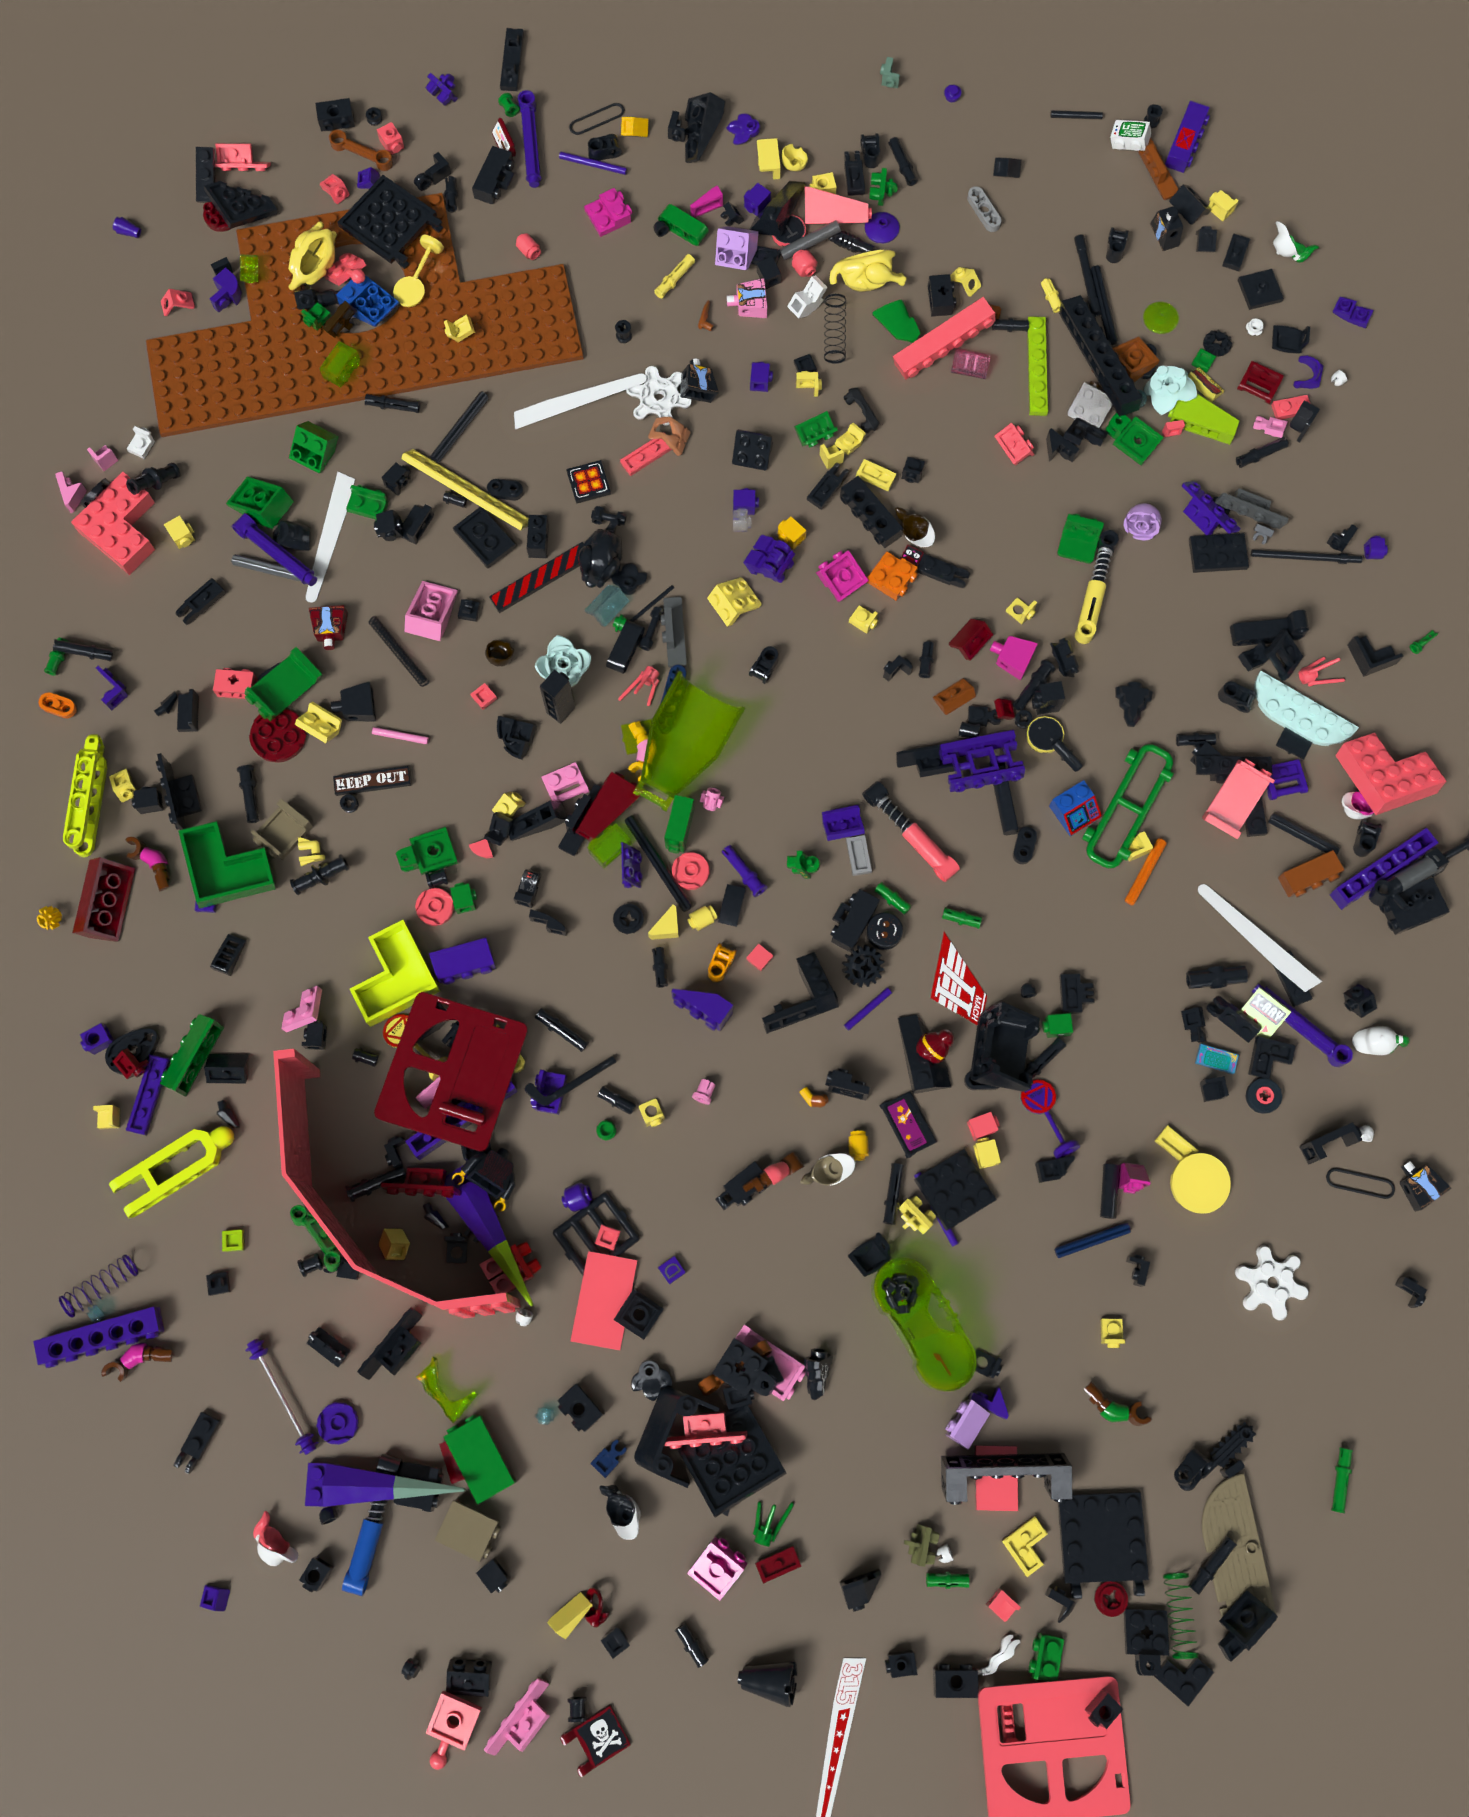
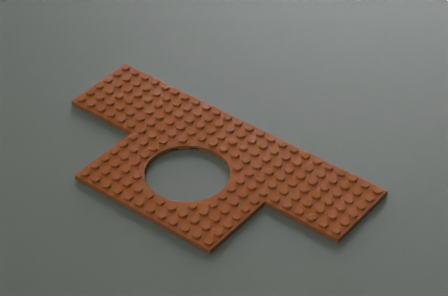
(275, 358)

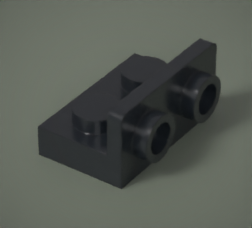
(468, 1677)

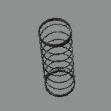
(837, 351)

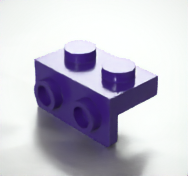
(842, 822)
(546, 1084)

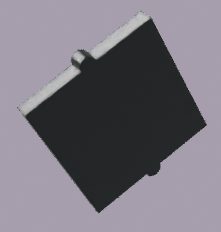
(1293, 743)

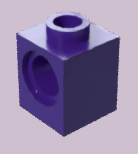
(105, 1039)

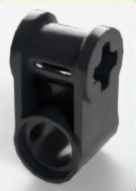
(602, 147)
(870, 150)
(1116, 245)
(763, 667)
(1240, 698)
(1367, 834)
(1194, 1468)

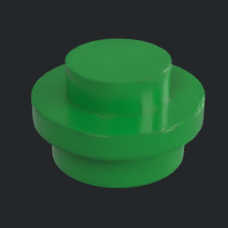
(619, 622)
(606, 1130)

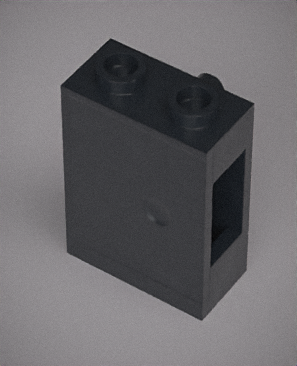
(1424, 905)

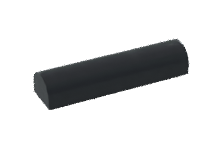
(1005, 805)

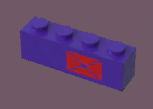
(1186, 137)

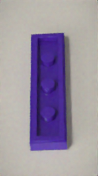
(147, 1095)

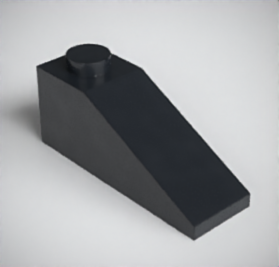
(538, 820)

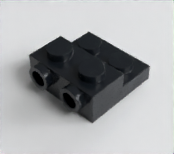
(840, 1083)

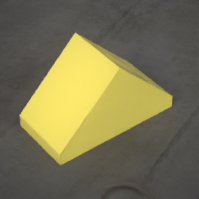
(666, 927)

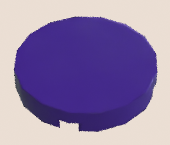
(337, 1423)

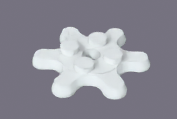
(658, 385)
(1258, 1281)

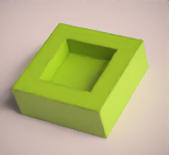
(232, 1240)

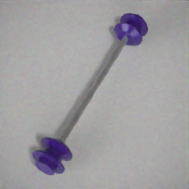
(258, 1352)

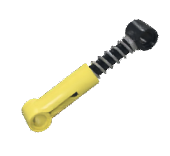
(1096, 588)

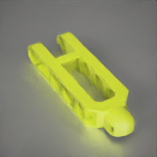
(78, 818)
(213, 1142)

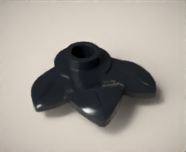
(629, 579)
(651, 1383)

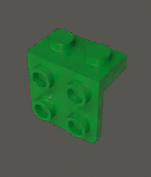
(1080, 538)

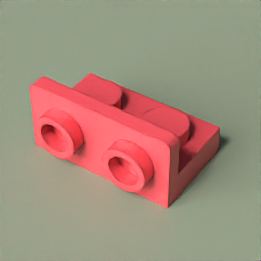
(1014, 444)

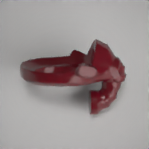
(593, 1616)

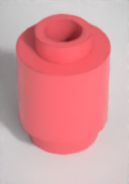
(528, 246)

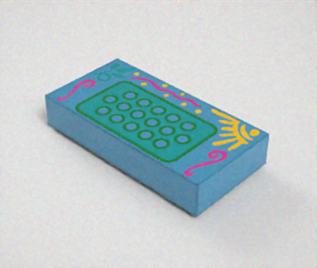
(1216, 1059)

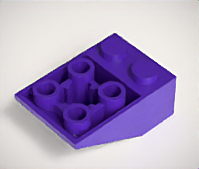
(703, 1005)

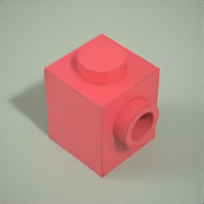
(390, 138)

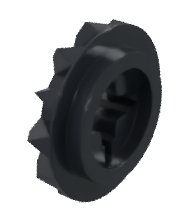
(1216, 349)
(622, 912)

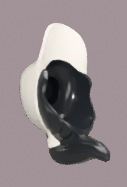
(622, 1512)

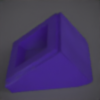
(367, 178)
(214, 1598)

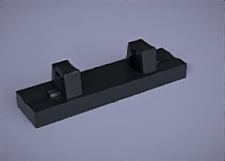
(512, 59)
(791, 1015)

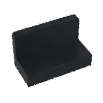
(1189, 204)
(417, 523)
(188, 712)
(226, 1068)

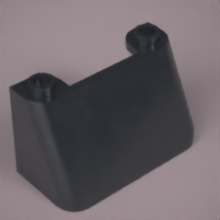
(1002, 1047)

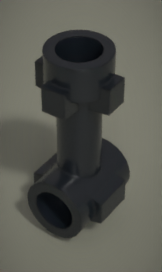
(599, 515)

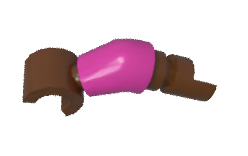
(152, 857)
(137, 1354)

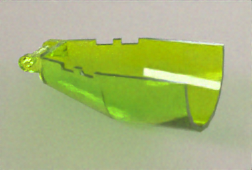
(684, 740)

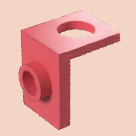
(176, 298)

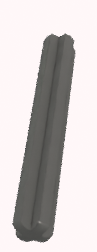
(262, 566)

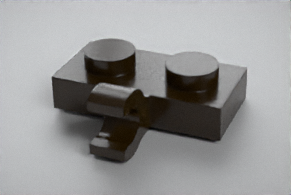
(340, 319)

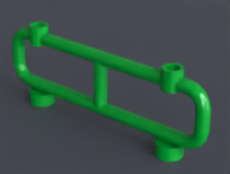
(1134, 759)

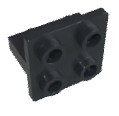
(752, 450)

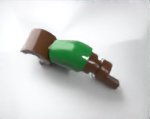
(1112, 1411)

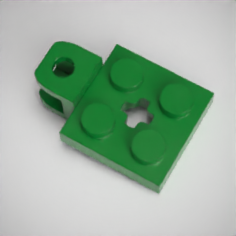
(1127, 431)
(420, 858)

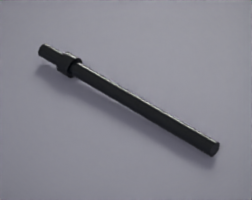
(1342, 558)

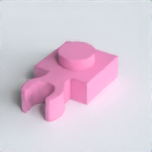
(1272, 427)

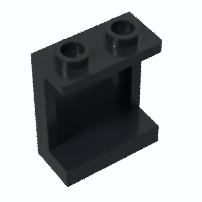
(1314, 1151)

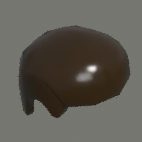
(499, 653)

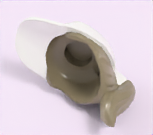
(830, 1169)

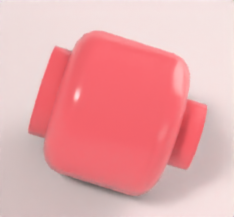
(804, 263)

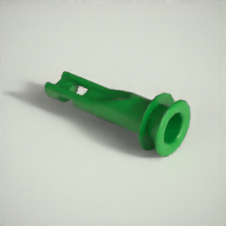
(1416, 647)

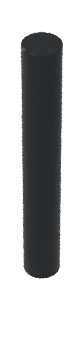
(1076, 114)

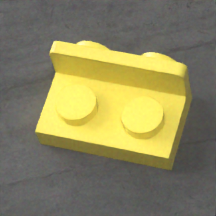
(319, 723)

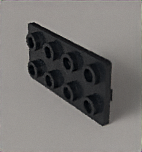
(181, 793)

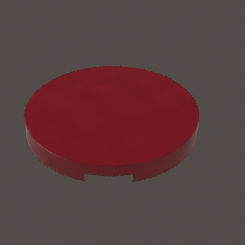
(277, 739)

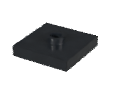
(1260, 289)

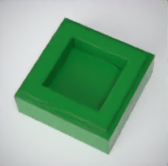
(1203, 360)

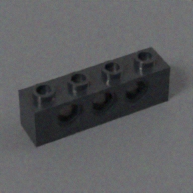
(858, 489)

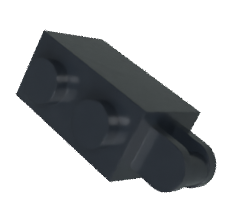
(735, 1189)

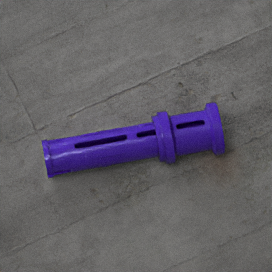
(749, 877)

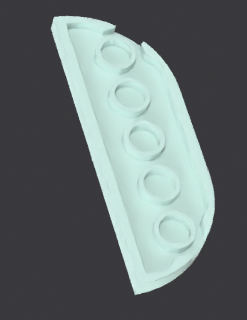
(1300, 713)

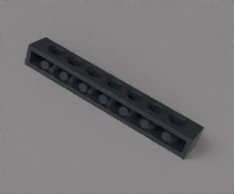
(1100, 355)

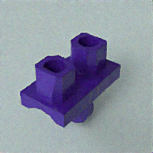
(444, 85)

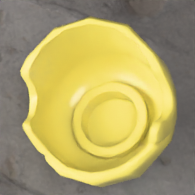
(793, 158)

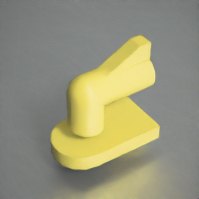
(304, 844)

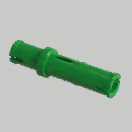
(1342, 1479)

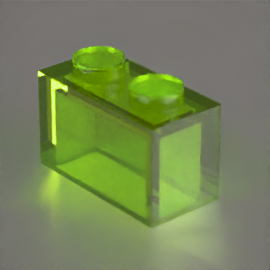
(340, 364)
(608, 846)

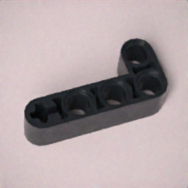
(1266, 630)

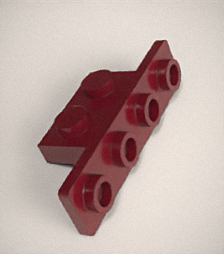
(424, 1182)

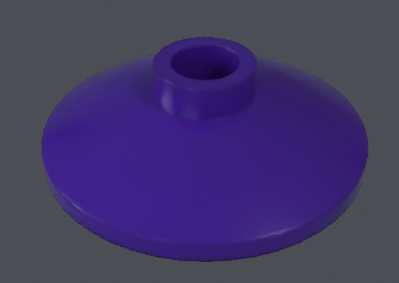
(882, 233)

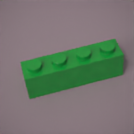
(192, 1054)

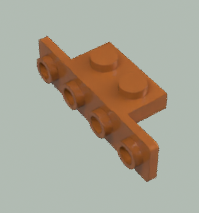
(1158, 171)

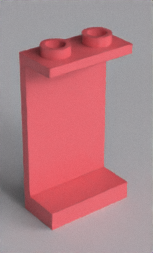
(1237, 797)

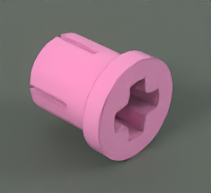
(704, 1092)

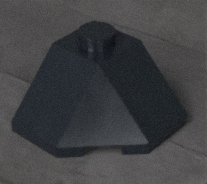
(860, 1589)

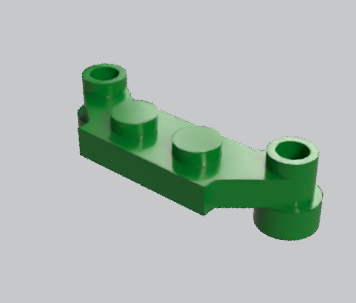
(306, 1219)

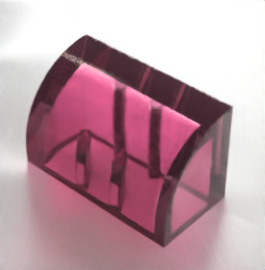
(970, 363)

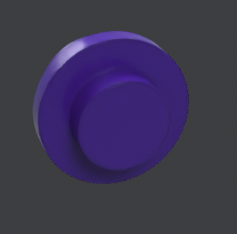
(952, 93)

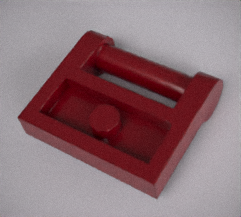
(1262, 377)

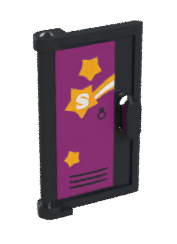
(904, 1119)

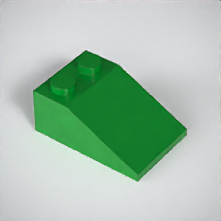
(261, 501)

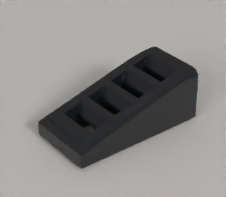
(215, 965)

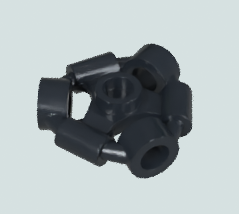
(902, 1285)

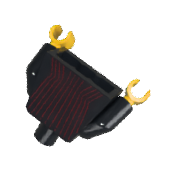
(491, 1173)

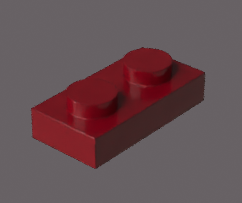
(778, 1564)

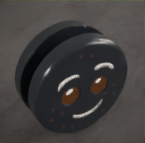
(884, 931)

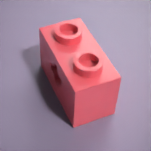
(227, 677)

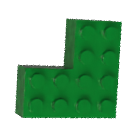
(220, 877)

